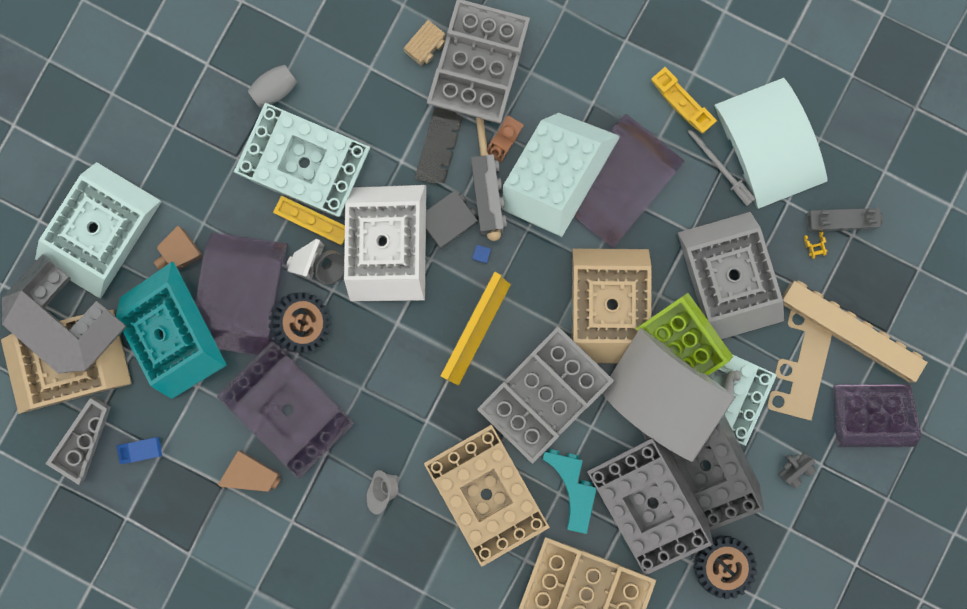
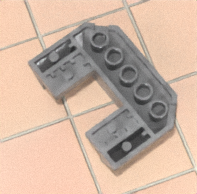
(43, 333)

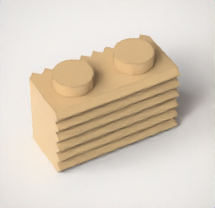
(425, 43)

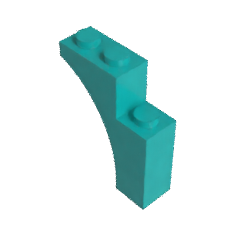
(580, 495)

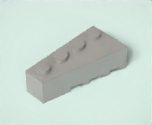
(79, 444)

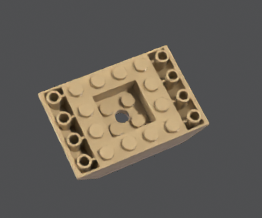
(606, 276)
(40, 386)
(491, 524)

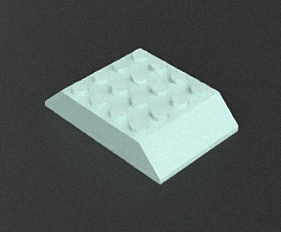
(556, 171)

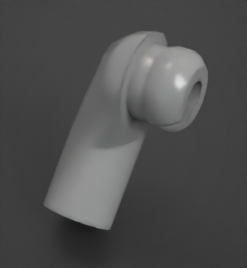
(731, 377)

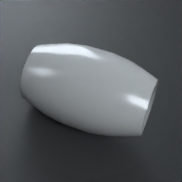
(272, 86)

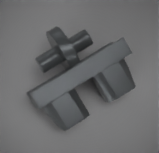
(795, 467)

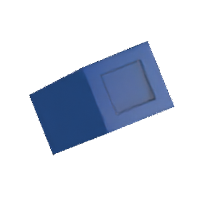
(139, 450)

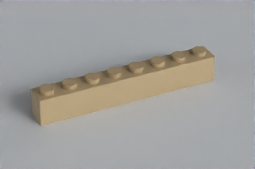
(853, 332)

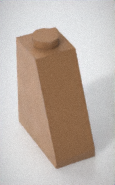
(249, 474)

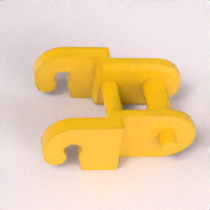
(823, 251)

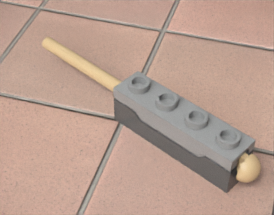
(487, 189)

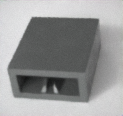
(449, 219)

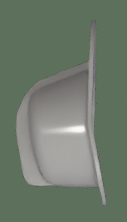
(381, 490)

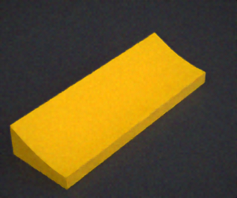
(476, 329)

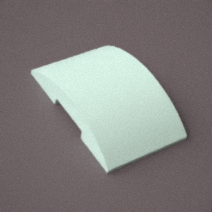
(773, 142)

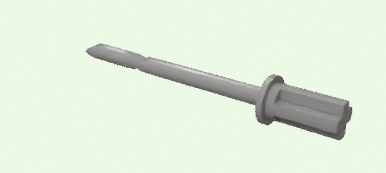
(738, 187)

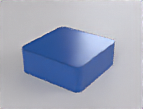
(481, 254)

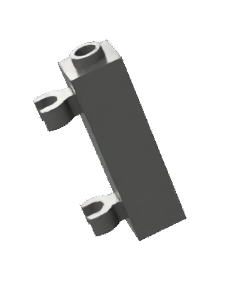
(844, 220)

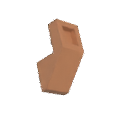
(505, 138)

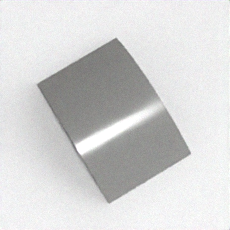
(478, 61)
(545, 394)
(666, 396)

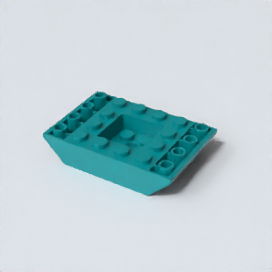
(187, 348)

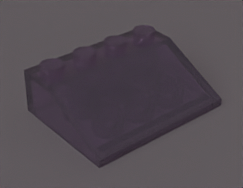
(875, 416)

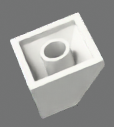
(304, 259)

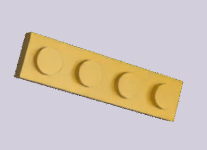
(310, 220)

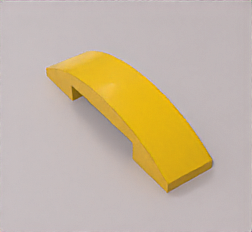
(682, 101)

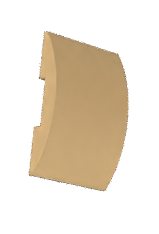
(580, 580)

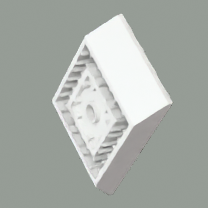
(390, 270)

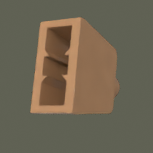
(178, 249)

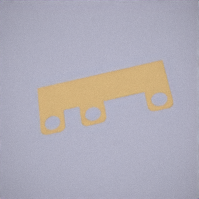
(806, 373)

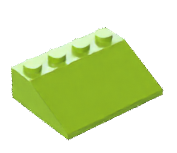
(689, 335)

